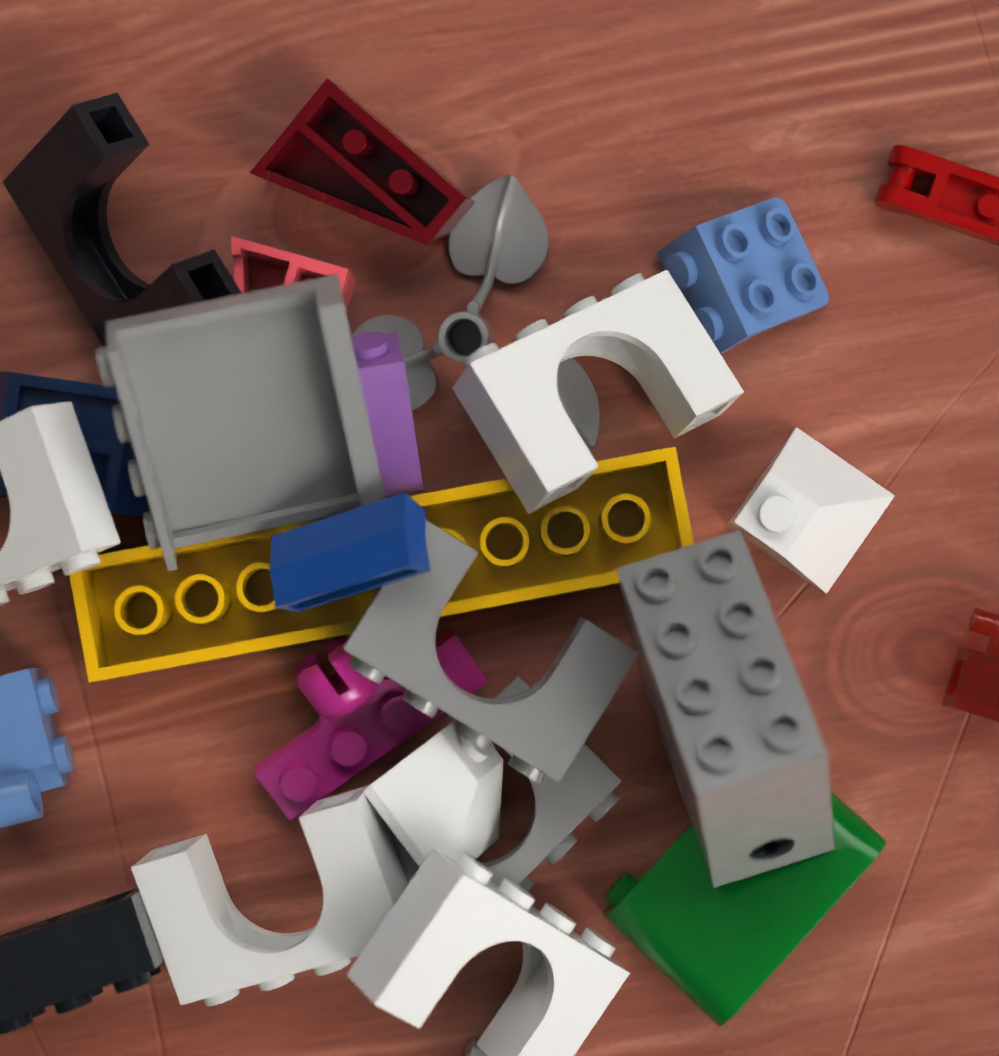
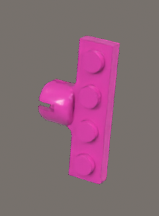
(354, 723)

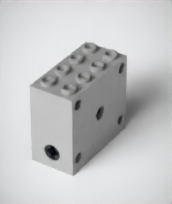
(729, 708)

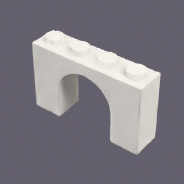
(639, 327)
(53, 498)
(457, 912)
(218, 950)

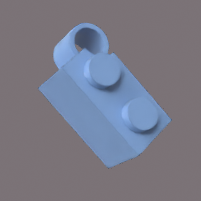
(30, 748)

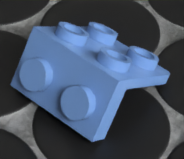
(745, 272)

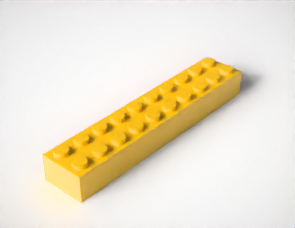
(222, 599)

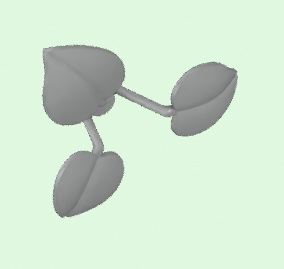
(503, 240)

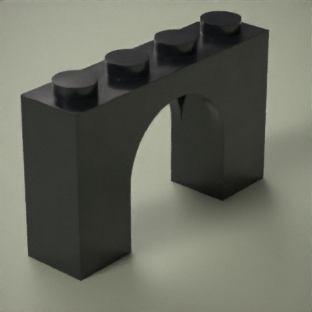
(64, 199)

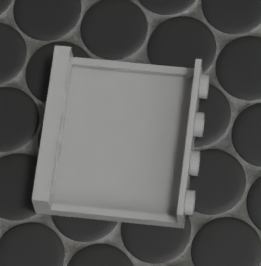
(242, 413)

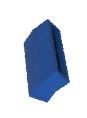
(349, 553)

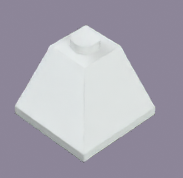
(810, 510)
(442, 797)

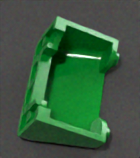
(734, 936)

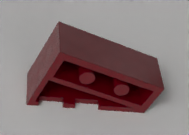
(364, 168)

